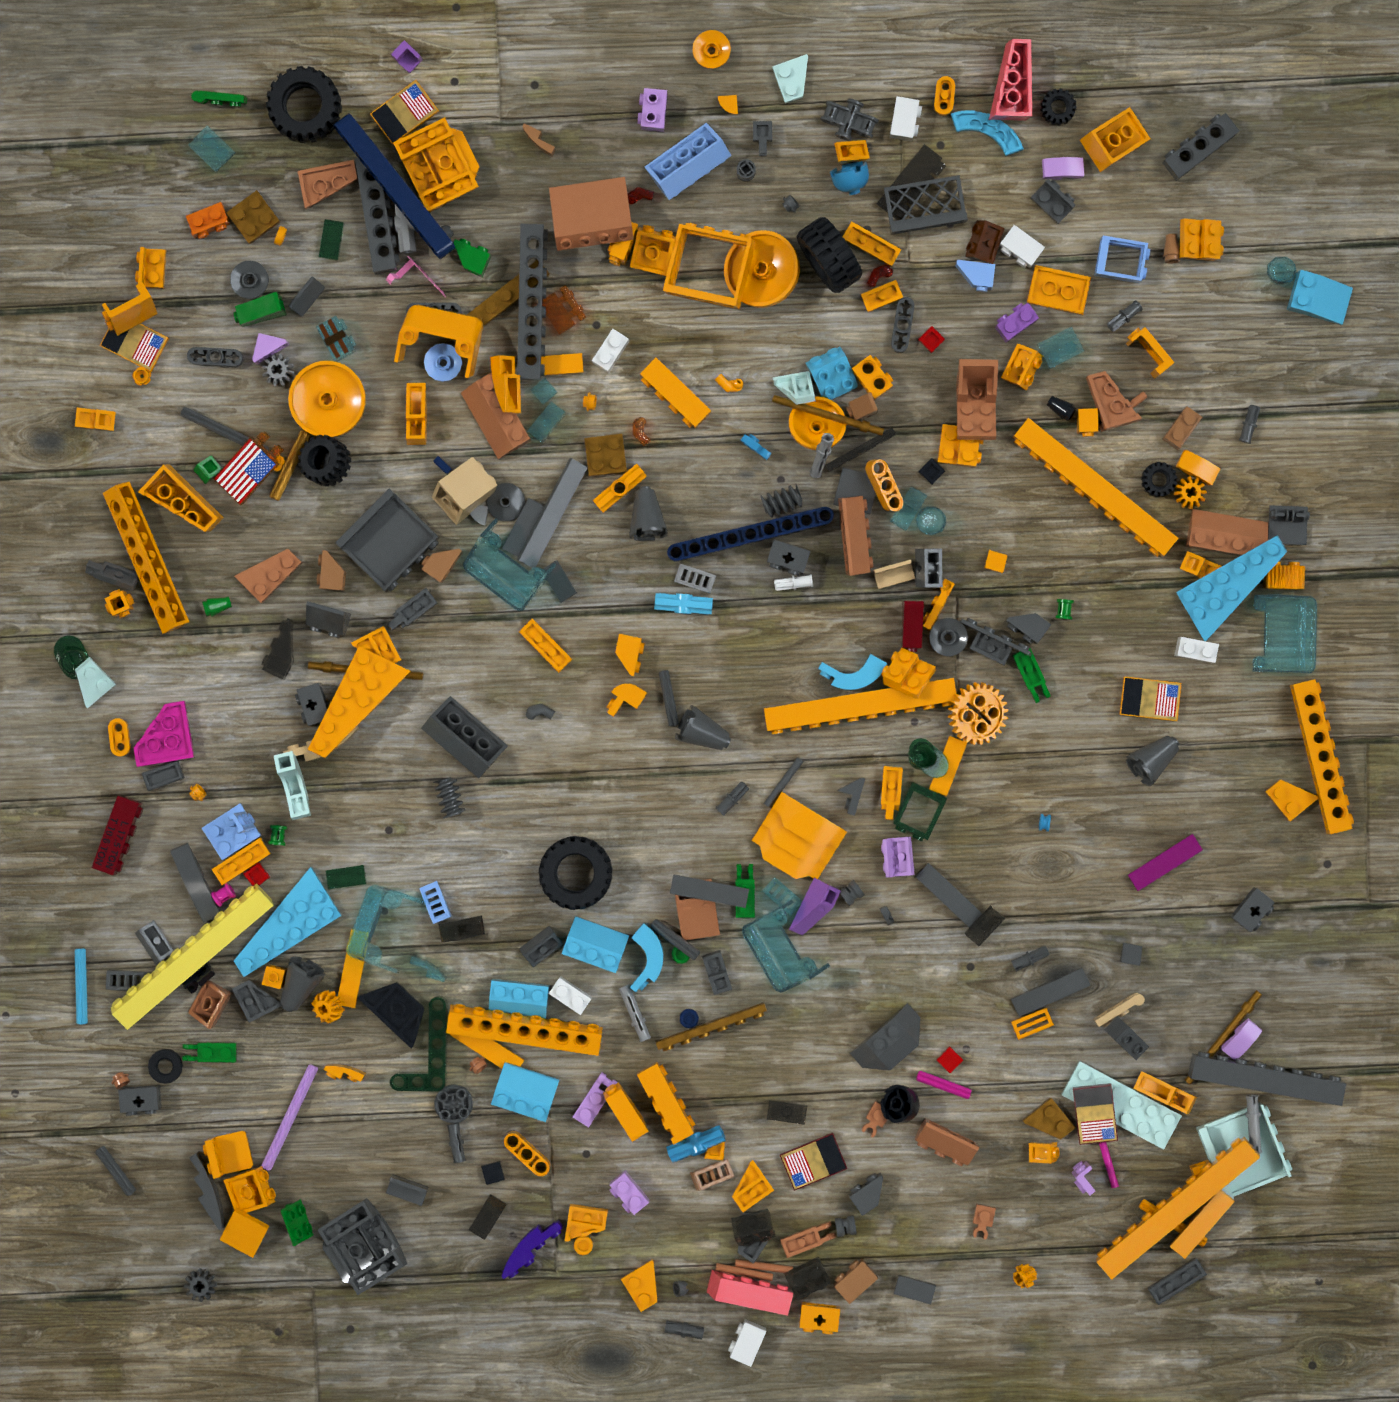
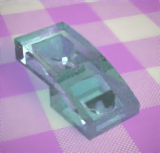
(912, 503)
(432, 972)

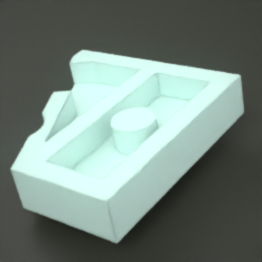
(791, 78)
(796, 387)
(92, 681)

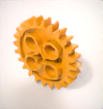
(967, 727)

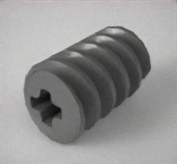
(782, 500)
(449, 797)

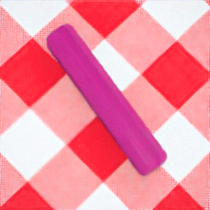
(943, 1084)

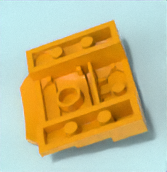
(438, 163)
(797, 838)

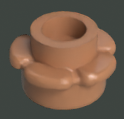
(478, 1065)
(120, 1080)

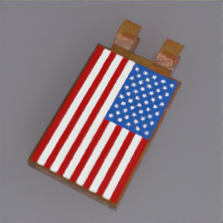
(248, 468)

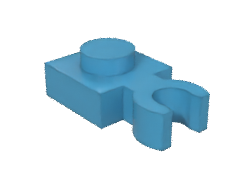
(752, 443)

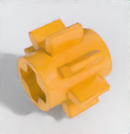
(1024, 1276)

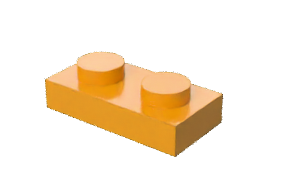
(881, 296)

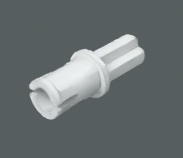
(793, 582)

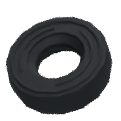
(176, 1069)

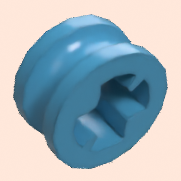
(1044, 822)

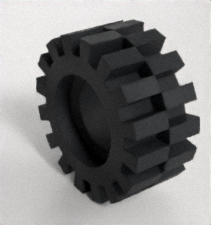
(1058, 95)
(1167, 471)

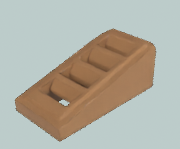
(695, 1178)

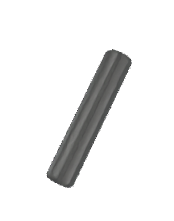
(668, 698)
(675, 939)
(115, 1171)

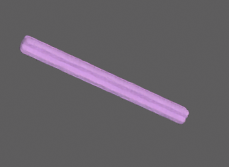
(289, 1117)

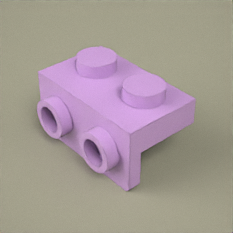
(897, 856)
(1079, 1171)

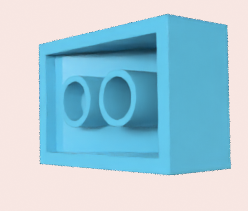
(1319, 297)

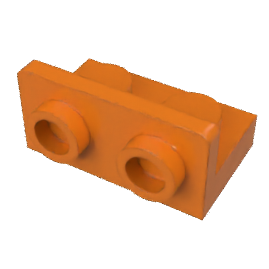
(208, 220)

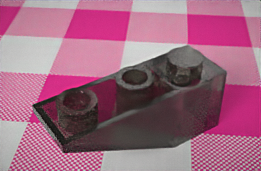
(281, 656)

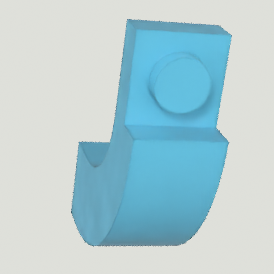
(866, 675)
(654, 952)

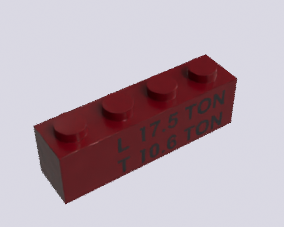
(117, 835)

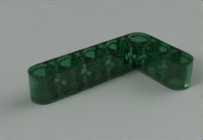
(433, 1052)

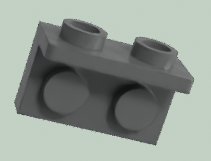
(1053, 201)

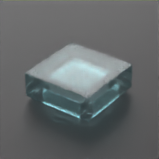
(544, 391)

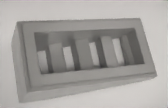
(712, 577)

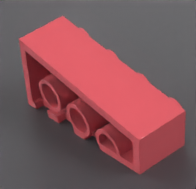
(749, 1293)

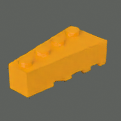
(179, 497)
(666, 1102)

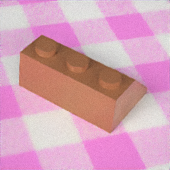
(946, 1142)

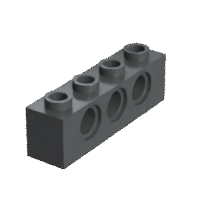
(1226, 130)

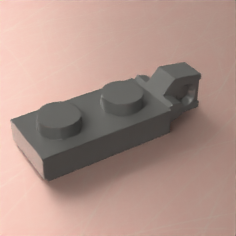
(113, 574)
(412, 609)

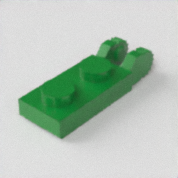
(217, 98)
(1031, 674)
(749, 911)
(212, 1052)

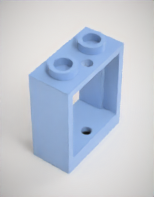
(1144, 255)

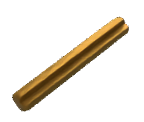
(289, 466)

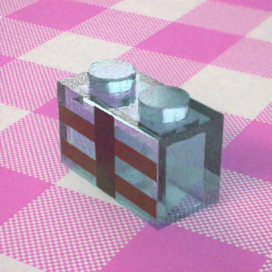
(336, 338)

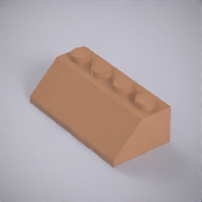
(501, 429)
(1225, 533)
(854, 535)

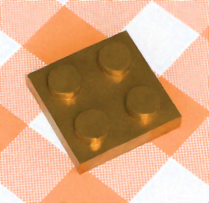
(253, 217)
(605, 455)

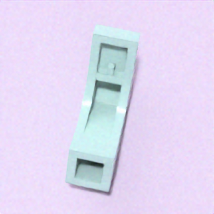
(294, 784)

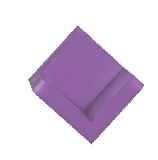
(406, 56)

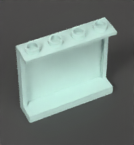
(1269, 1167)

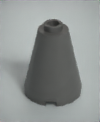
(646, 516)
(702, 730)
(1152, 759)
(299, 982)

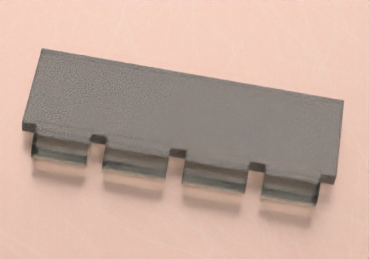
(918, 170)

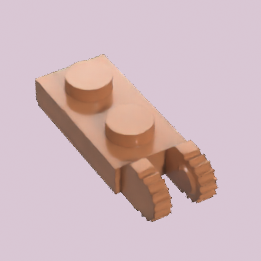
(806, 1239)

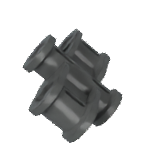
(842, 117)

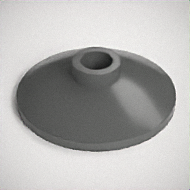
(240, 276)
(510, 511)
(957, 632)

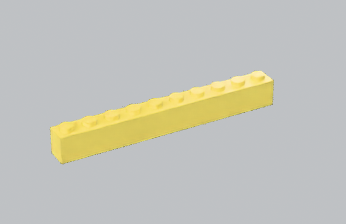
(191, 956)

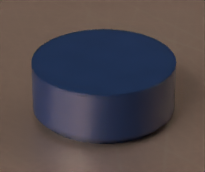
(689, 1018)

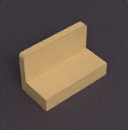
(894, 574)

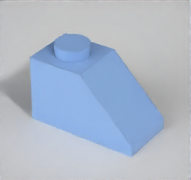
(977, 274)

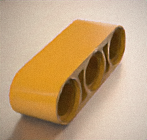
(876, 480)
(523, 1144)

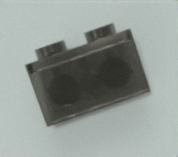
(753, 1228)
(807, 1278)

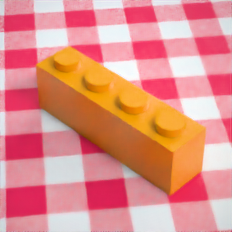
(675, 393)

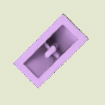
(267, 346)

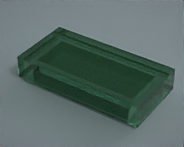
(331, 239)
(346, 877)

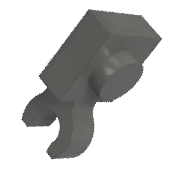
(762, 133)

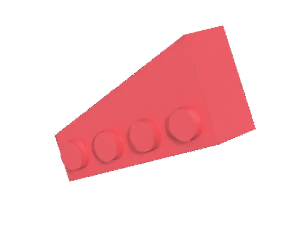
(1014, 83)

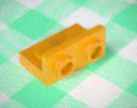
(151, 267)
(1022, 366)

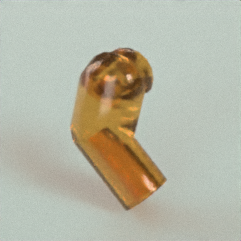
(638, 431)

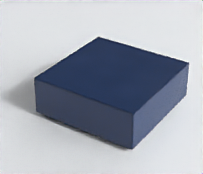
(442, 465)

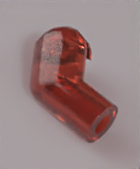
(639, 193)
(879, 272)

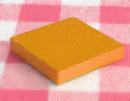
(244, 1232)

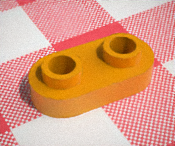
(944, 96)
(117, 737)

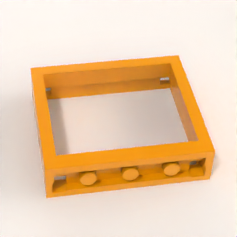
(710, 233)

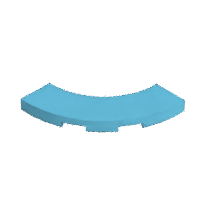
(996, 129)

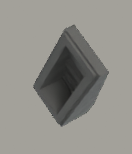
(109, 979)

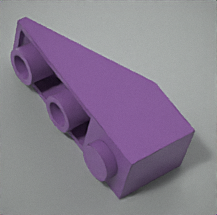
(815, 905)

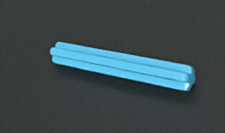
(81, 986)

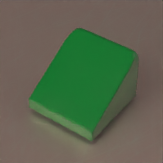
(207, 469)

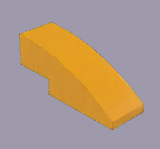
(506, 383)
(416, 414)
(1165, 1092)

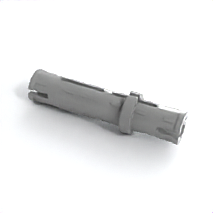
(823, 451)
(642, 1034)
(1253, 1121)

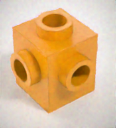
(112, 603)

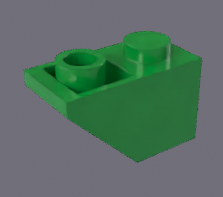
(473, 259)

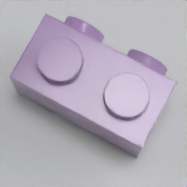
(653, 109)
(629, 1192)

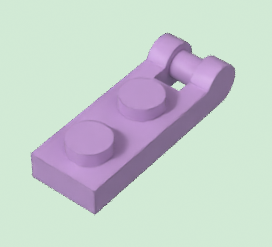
(593, 1101)

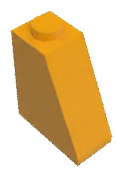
(625, 1111)

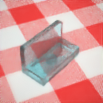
(546, 422)

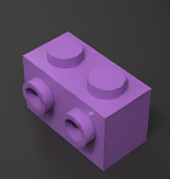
(1012, 325)

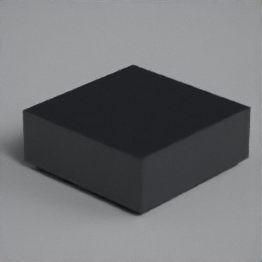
(931, 471)
(493, 1172)

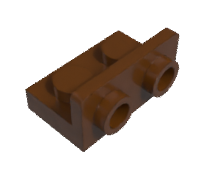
(984, 241)

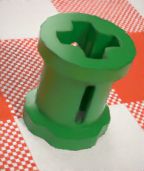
(1064, 609)
(280, 841)

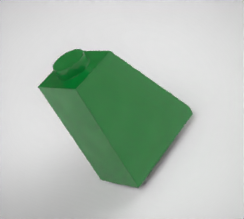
(260, 310)

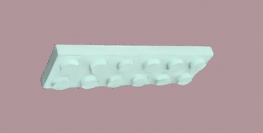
(1132, 1109)

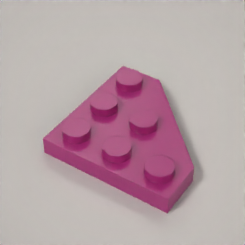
(166, 737)

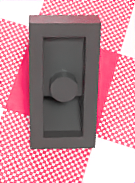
(854, 789)

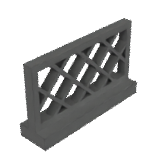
(929, 221)

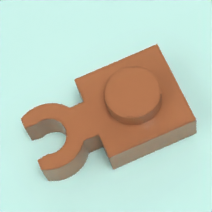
(876, 1118)
(983, 1217)

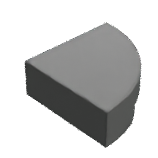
(479, 514)

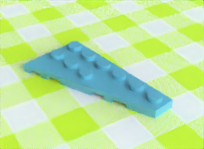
(1221, 591)
(297, 917)

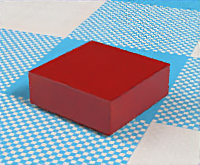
(931, 339)
(256, 874)
(949, 1059)

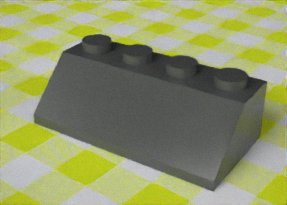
(464, 737)

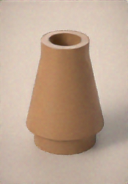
(1171, 249)

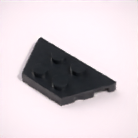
(396, 1010)

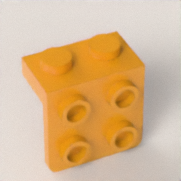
(228, 1153)

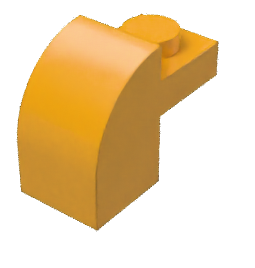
(625, 692)

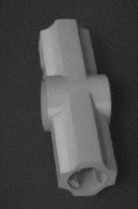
(405, 232)

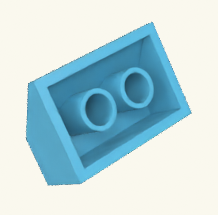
(595, 944)
(519, 997)
(525, 1092)

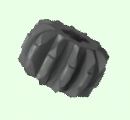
(204, 1278)

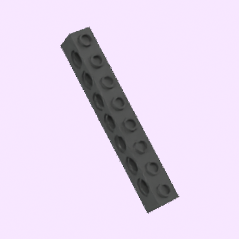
(527, 233)

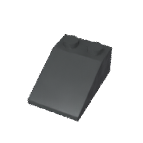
(327, 619)

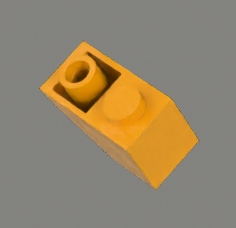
(628, 651)

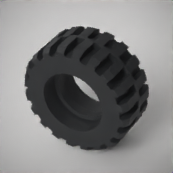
(296, 80)
(829, 255)
(549, 872)

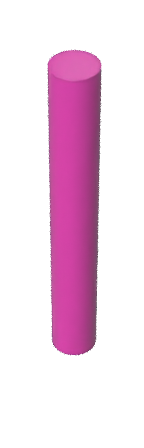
(1108, 1164)

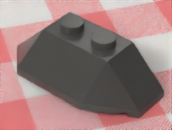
(890, 1041)

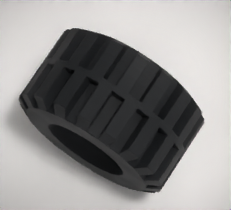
(336, 466)

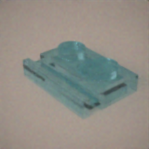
(211, 148)
(1060, 347)

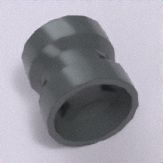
(746, 170)
(851, 892)
(845, 1226)

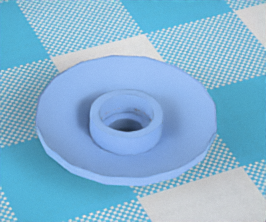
(436, 355)

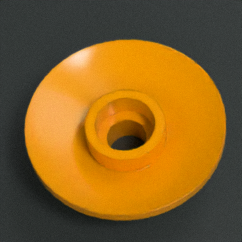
(715, 40)

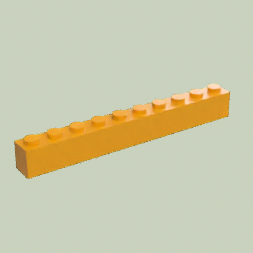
(1095, 488)
(856, 705)
(1178, 1207)

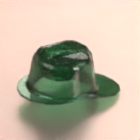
(70, 654)
(927, 758)

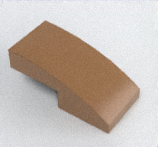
(535, 136)

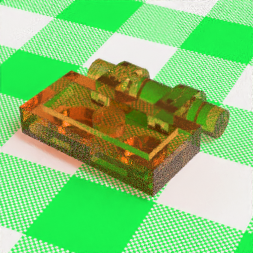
(557, 313)

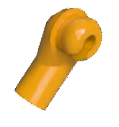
(731, 385)

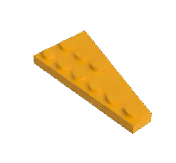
(359, 693)

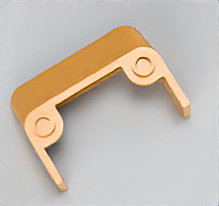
(443, 323)

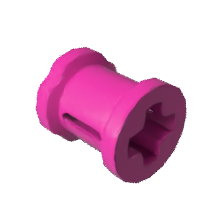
(223, 894)

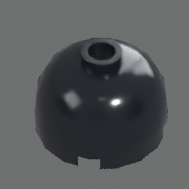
(900, 1104)

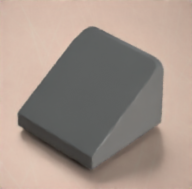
(1131, 954)

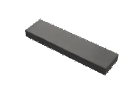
(709, 891)

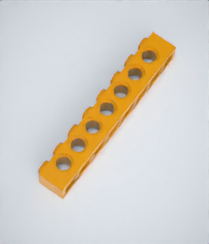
(146, 557)
(1308, 730)
(516, 1035)

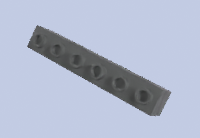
(391, 261)

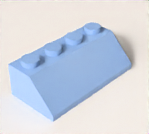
(688, 161)

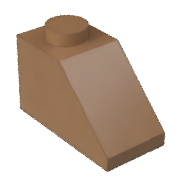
(862, 407)
(441, 563)

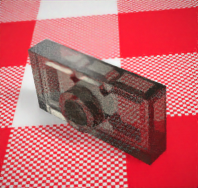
(984, 926)
(786, 1112)

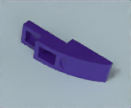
(524, 1253)

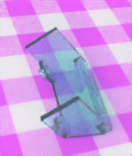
(502, 573)
(366, 922)
(776, 951)

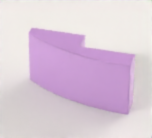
(1063, 167)
(1242, 1039)

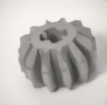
(278, 363)

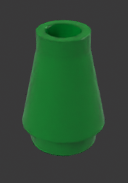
(216, 605)

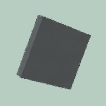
(855, 484)

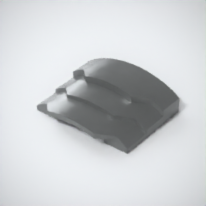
(362, 1246)

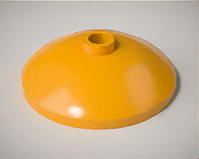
(802, 424)

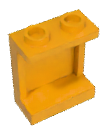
(130, 313)
(1153, 348)

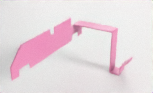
(404, 269)

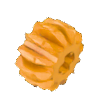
(1196, 490)
(328, 1006)

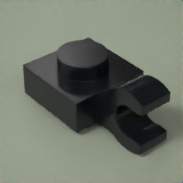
(200, 977)

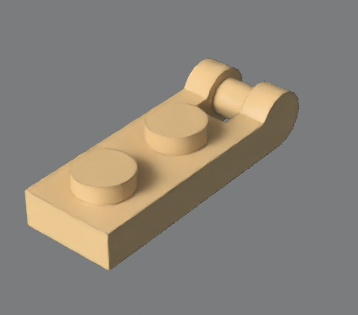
(1119, 1009)

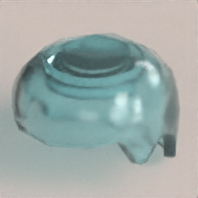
(1281, 271)
(931, 520)

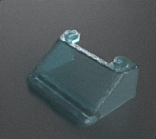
(1288, 633)

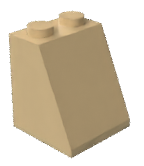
(464, 490)

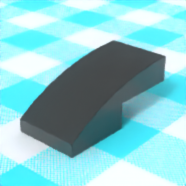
(717, 972)

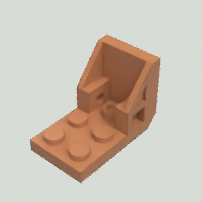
(976, 399)

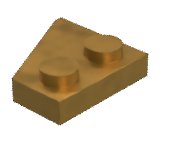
(1050, 1119)

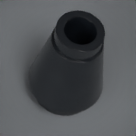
(1062, 408)

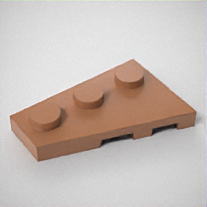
(325, 181)
(1111, 405)
(268, 575)

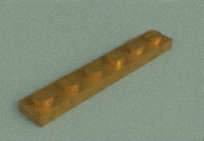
(502, 298)
(704, 1029)

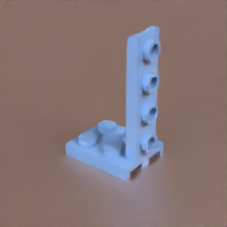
(231, 831)

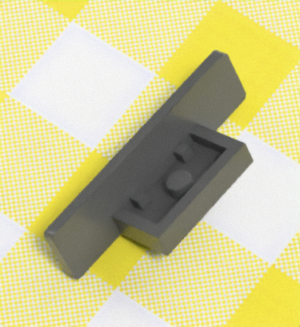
(991, 645)

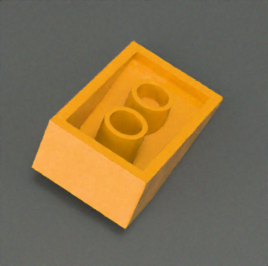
(1115, 139)

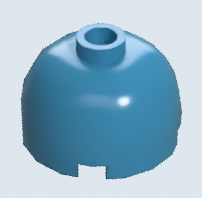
(851, 177)

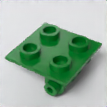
(297, 1222)

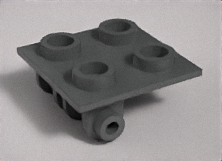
(1288, 524)

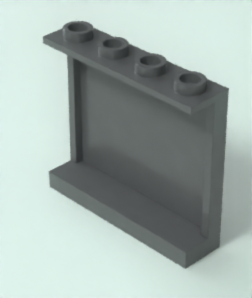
(388, 540)

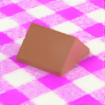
(209, 1004)

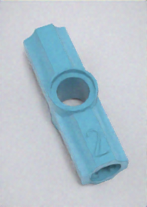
(683, 603)

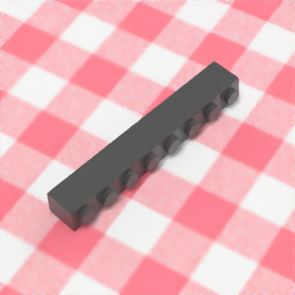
(1267, 1079)

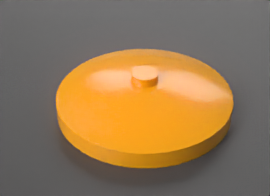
(771, 272)
(327, 399)

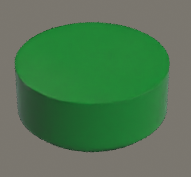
(678, 956)

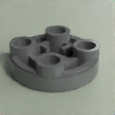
(453, 1103)

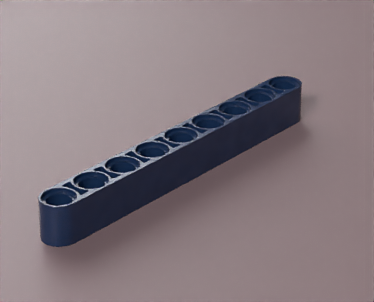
(394, 186)
(758, 528)

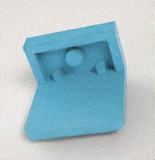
(832, 373)

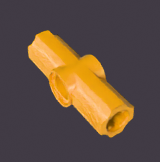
(629, 479)

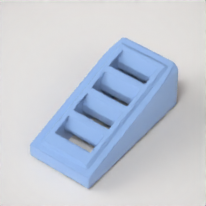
(435, 919)

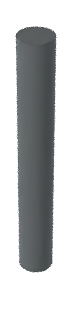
(783, 782)

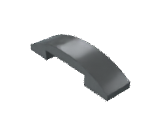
(948, 895)

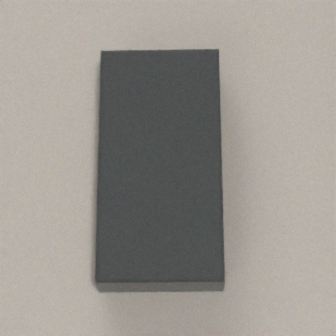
(163, 775)
(914, 1289)

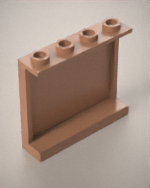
(591, 213)

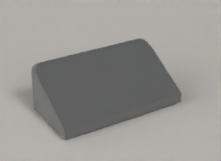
(306, 296)
(560, 583)
(154, 942)
(541, 946)

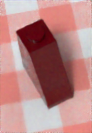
(912, 625)

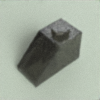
(461, 929)
(487, 1217)

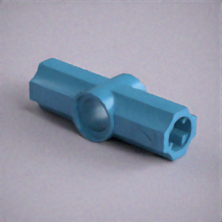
(696, 1144)

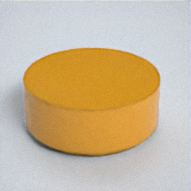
(280, 236)
(583, 1245)

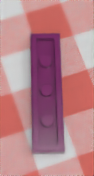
(1164, 862)

